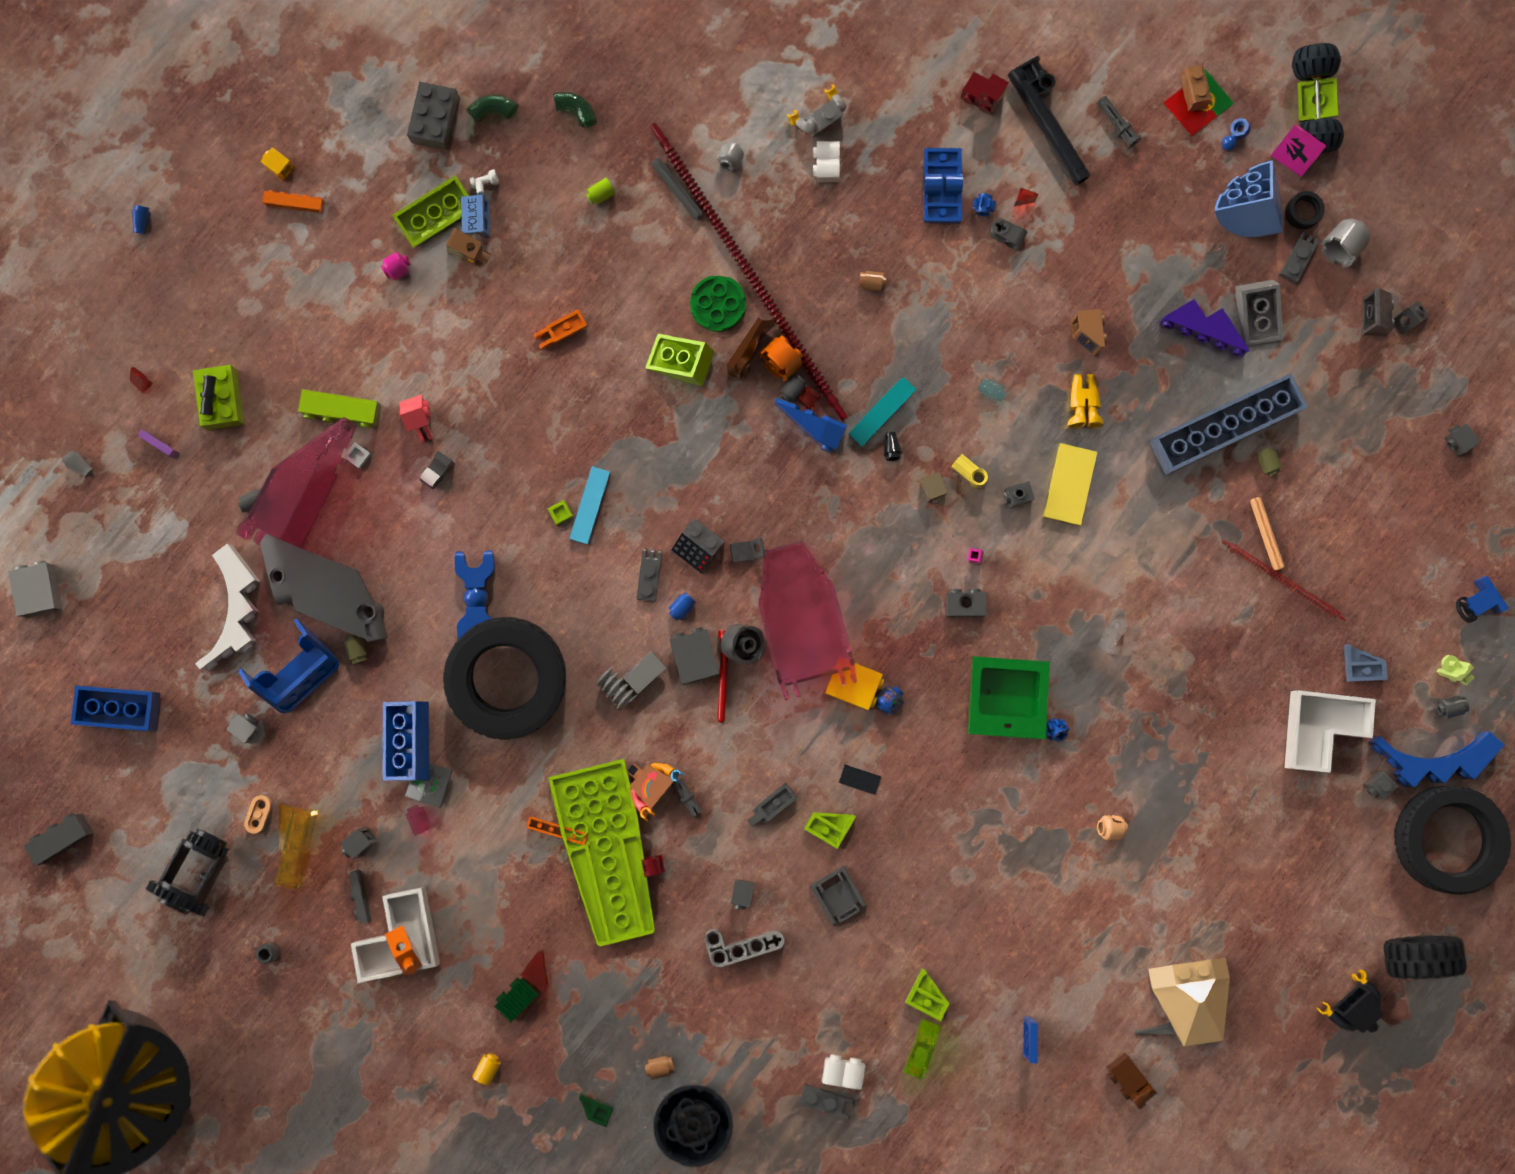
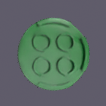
(718, 303)

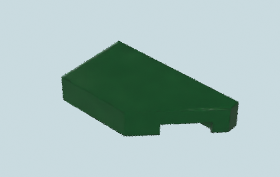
(595, 1110)

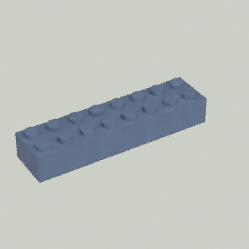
(1228, 424)

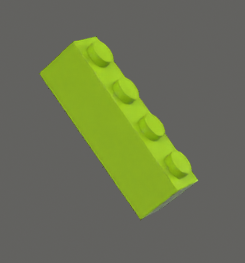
(335, 407)

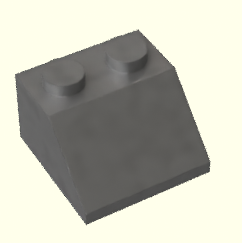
(1377, 312)

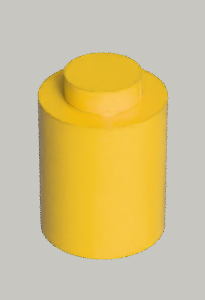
(487, 1069)

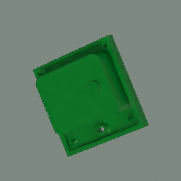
(1009, 694)

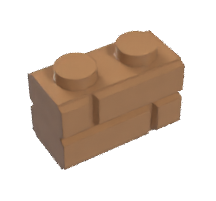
(1195, 88)

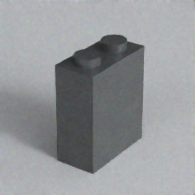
(694, 656)

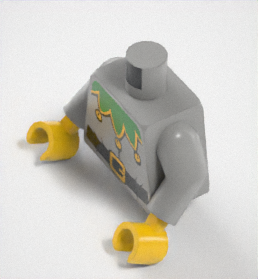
(821, 117)

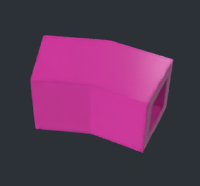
(980, 556)

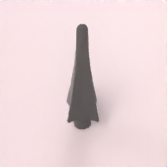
(1165, 1029)

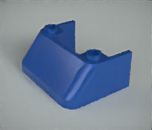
(298, 677)

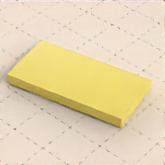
(1070, 484)

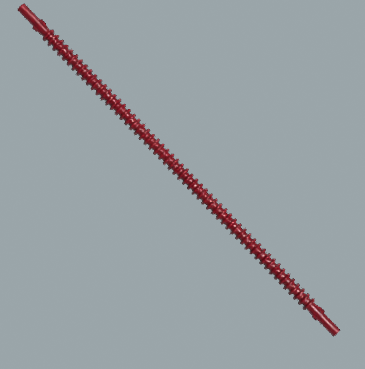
(664, 142)

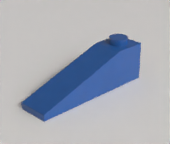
(822, 430)

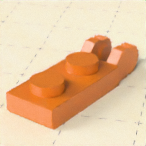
(562, 328)

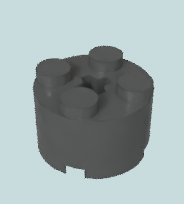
(743, 643)

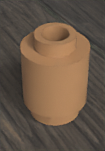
(872, 281)
(659, 1067)

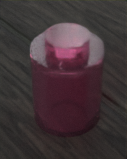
(418, 820)

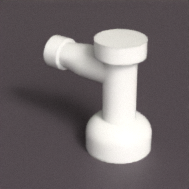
(477, 183)

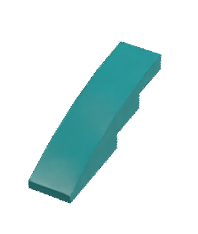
(883, 411)

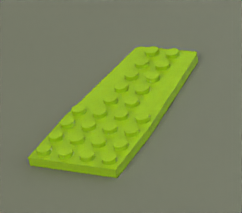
(610, 861)

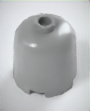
(1346, 242)

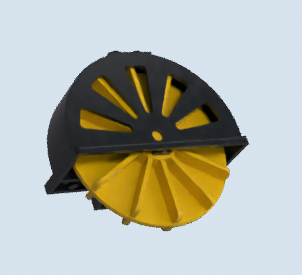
(108, 1095)

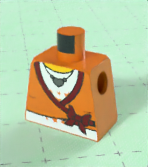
(408, 958)

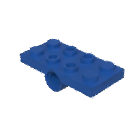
(943, 185)

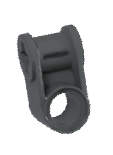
(1010, 234)

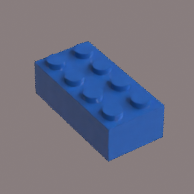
(115, 708)
(406, 740)

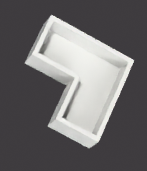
(1315, 721)
(406, 908)

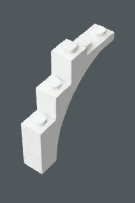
(235, 634)

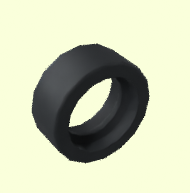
(1318, 205)

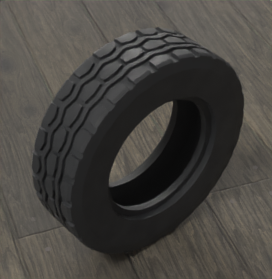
(495, 721)

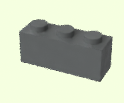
(58, 839)

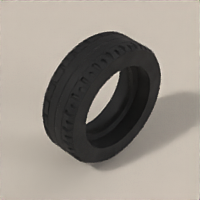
(1494, 832)

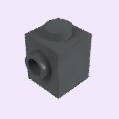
(1461, 439)
(1018, 494)
(1380, 785)
(742, 894)

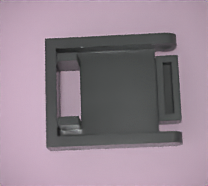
(840, 898)

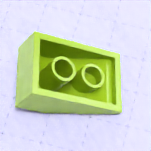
(681, 359)

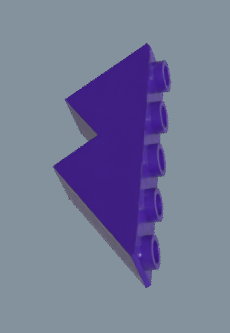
(1214, 329)

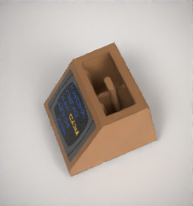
(1088, 330)

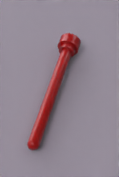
(722, 683)

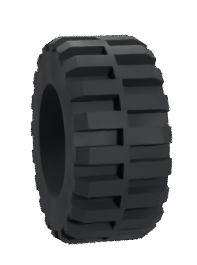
(1425, 957)

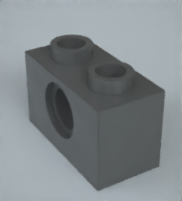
(977, 603)
(358, 843)

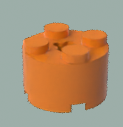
(781, 358)

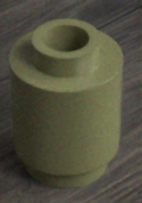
(1269, 461)
(355, 649)

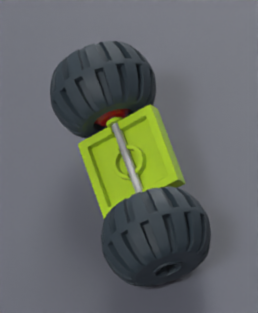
(1319, 95)

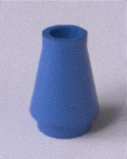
(140, 218)

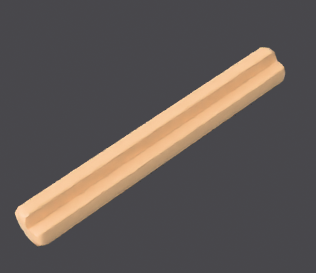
(1267, 533)

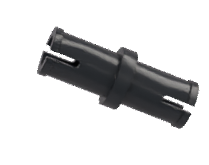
(208, 395)

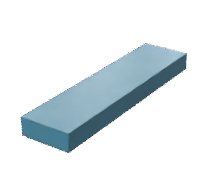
(590, 505)

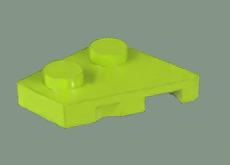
(829, 826)

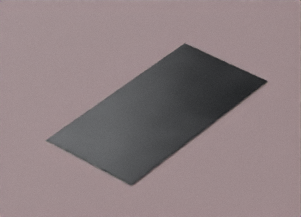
(859, 779)

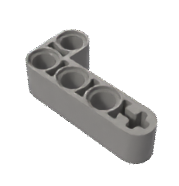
(746, 943)

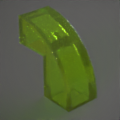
(922, 1049)

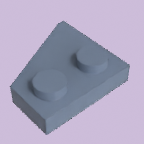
(1363, 666)

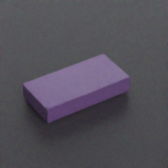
(158, 444)

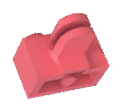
(415, 415)

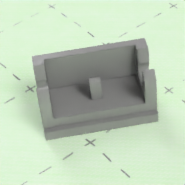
(644, 672)

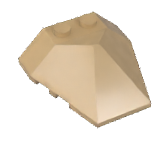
(1194, 998)

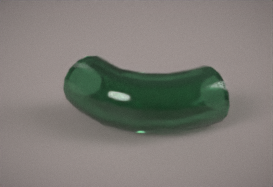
(492, 104)
(576, 104)

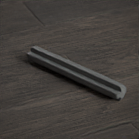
(677, 188)

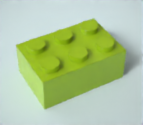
(228, 401)

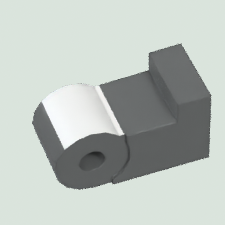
(436, 470)

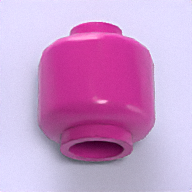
(396, 266)

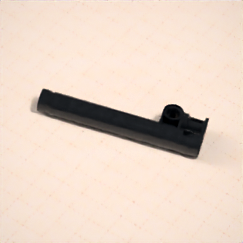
(1028, 83)

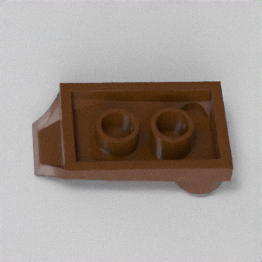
(740, 362)

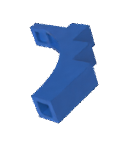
(1467, 761)

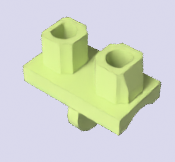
(1456, 670)

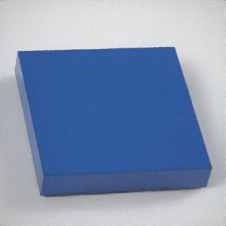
(1031, 1039)

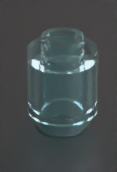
(992, 390)

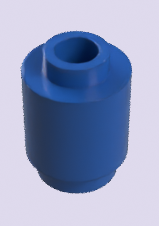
(682, 607)

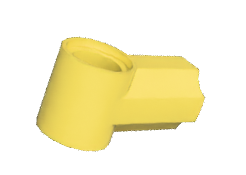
(968, 470)

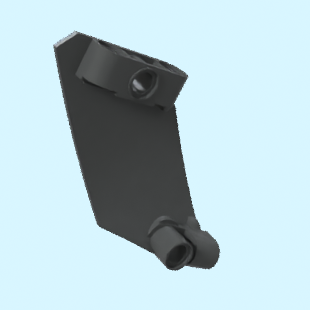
(322, 589)

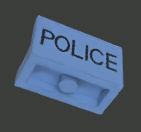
(476, 215)

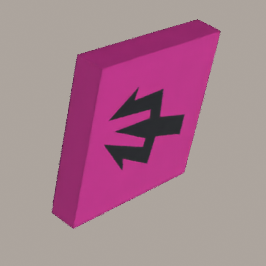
(1298, 150)

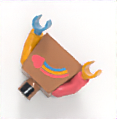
(651, 785)

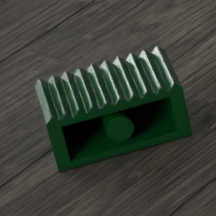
(517, 999)

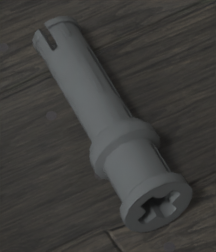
(1123, 129)

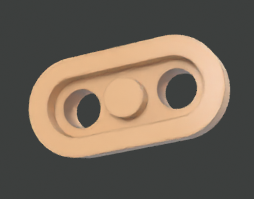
(257, 813)

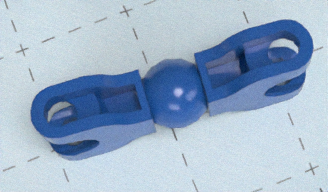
(475, 595)

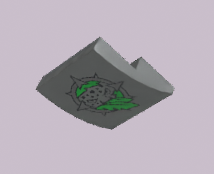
(431, 790)

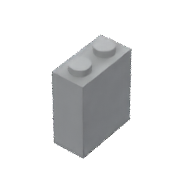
(35, 589)

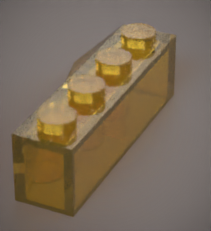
(295, 835)

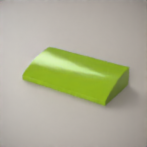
(431, 212)

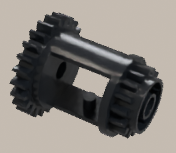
(179, 897)

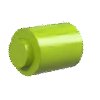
(600, 191)

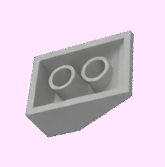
(1260, 312)

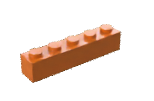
(293, 201)
(551, 829)

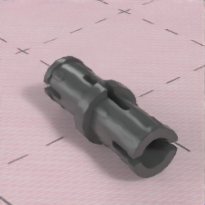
(687, 797)

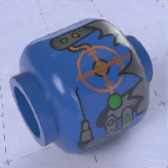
(890, 700)

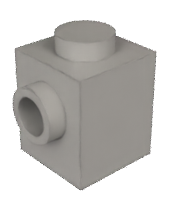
(243, 727)

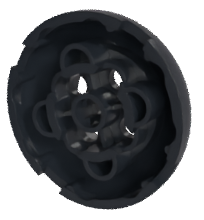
(702, 1147)

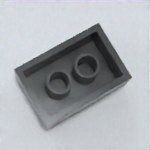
(433, 115)

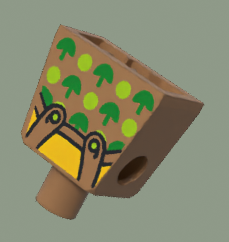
(461, 242)

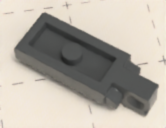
(773, 805)

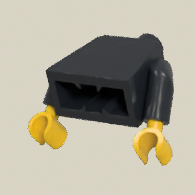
(1358, 1008)

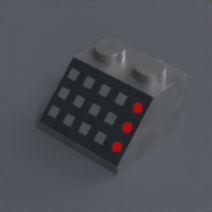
(697, 545)

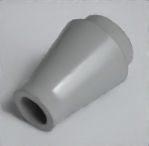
(75, 462)

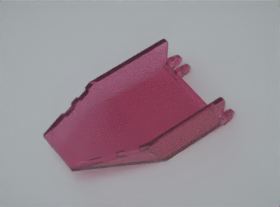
(298, 488)
(802, 619)

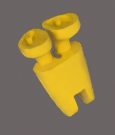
(1085, 400)

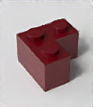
(984, 92)

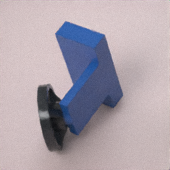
(1486, 598)

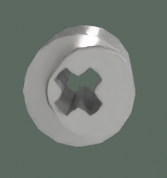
(616, 688)

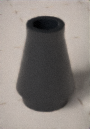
(892, 449)

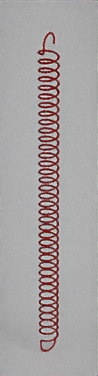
(1260, 564)

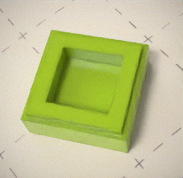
(560, 512)

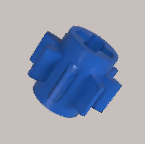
(984, 204)
(1057, 729)

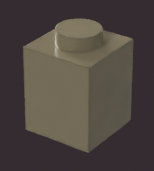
(934, 487)

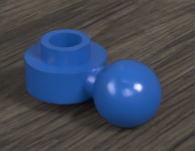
(1230, 142)

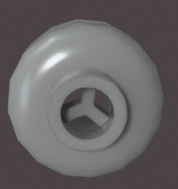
(730, 156)

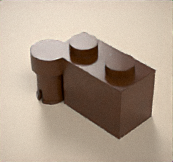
(1131, 1080)

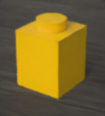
(277, 163)

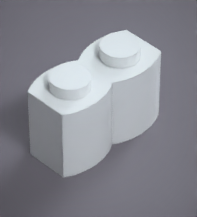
(828, 161)
(843, 1072)

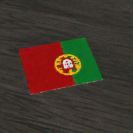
(1196, 120)

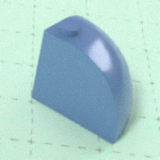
(1252, 203)

